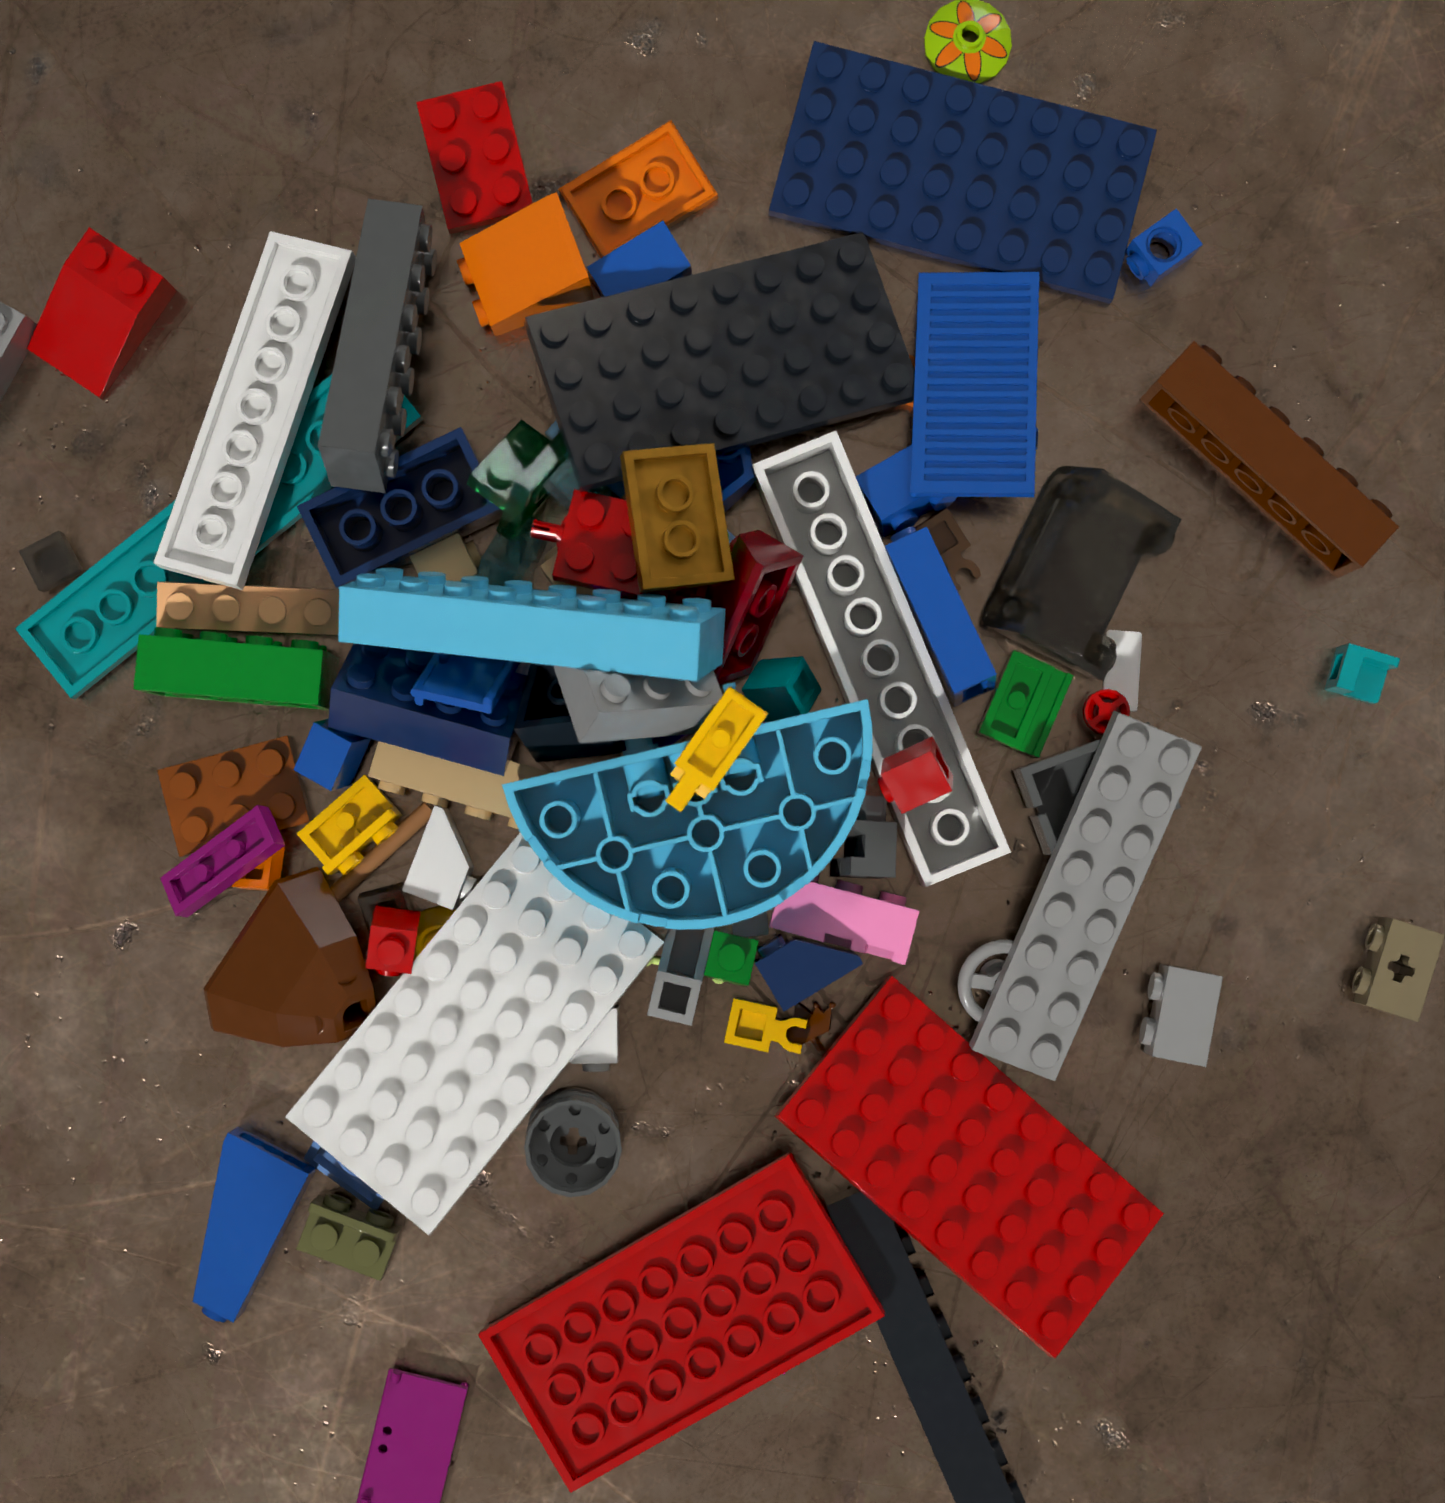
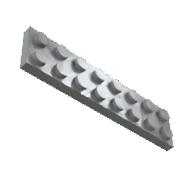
(1084, 895)

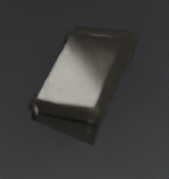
(1076, 566)

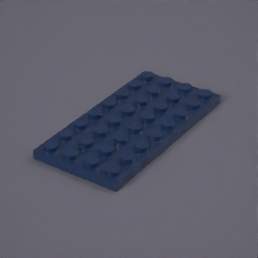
(962, 171)

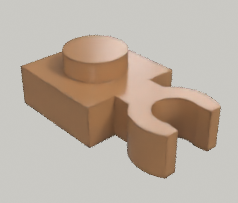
(950, 543)

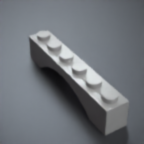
(680, 974)

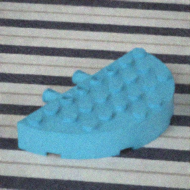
(723, 856)

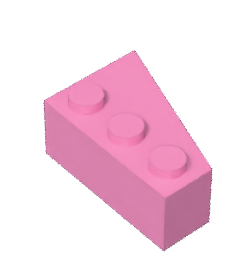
(849, 919)

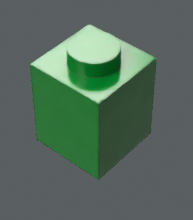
(731, 958)

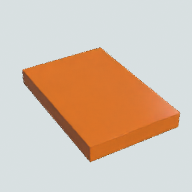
(638, 189)

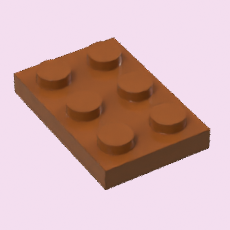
(221, 788)

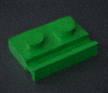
(1025, 704)

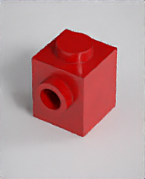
(915, 775)
(392, 941)

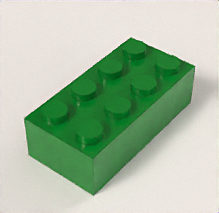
(232, 671)

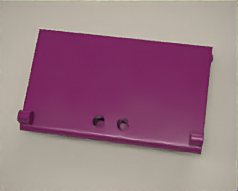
(419, 1430)

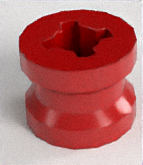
(1107, 701)

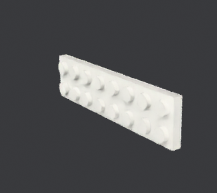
(255, 410)

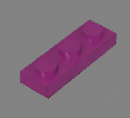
(222, 861)

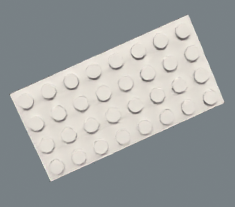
(472, 1036)

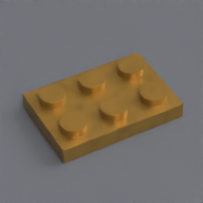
(677, 517)

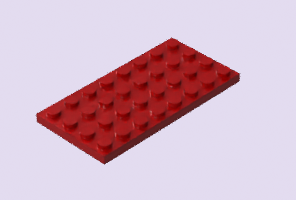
(970, 1166)
(681, 1322)

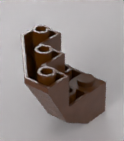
(292, 970)

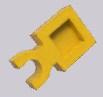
(756, 1025)

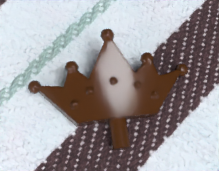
(817, 1024)

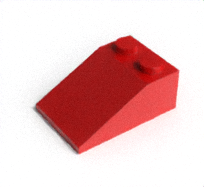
(99, 313)

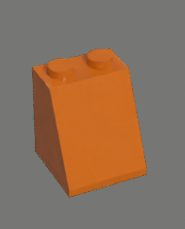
(524, 266)

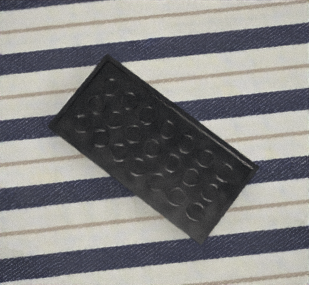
(723, 357)

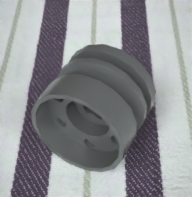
(578, 1168)

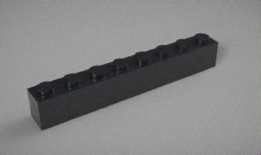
(921, 1354)

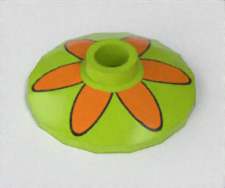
(966, 60)

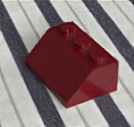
(752, 601)

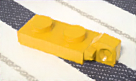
(715, 747)

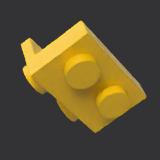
(350, 825)

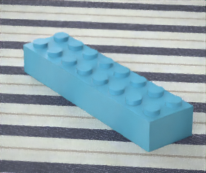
(533, 624)

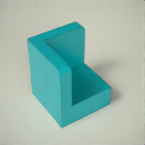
(1359, 672)
(782, 687)

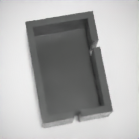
(1052, 789)

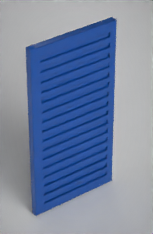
(975, 385)

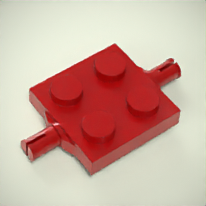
(593, 544)

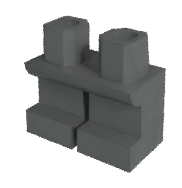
(869, 845)

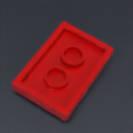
(474, 156)

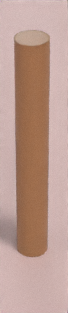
(382, 852)

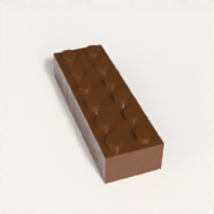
(1270, 461)

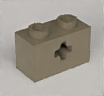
(1412, 949)

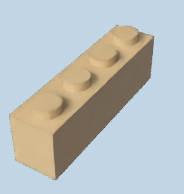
(447, 780)

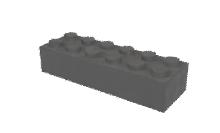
(377, 347)

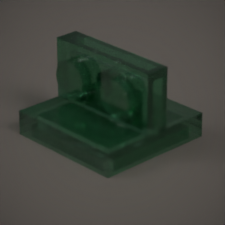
(515, 475)

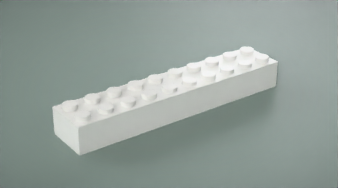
(877, 648)

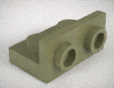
(349, 1235)

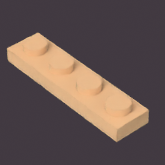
(251, 609)

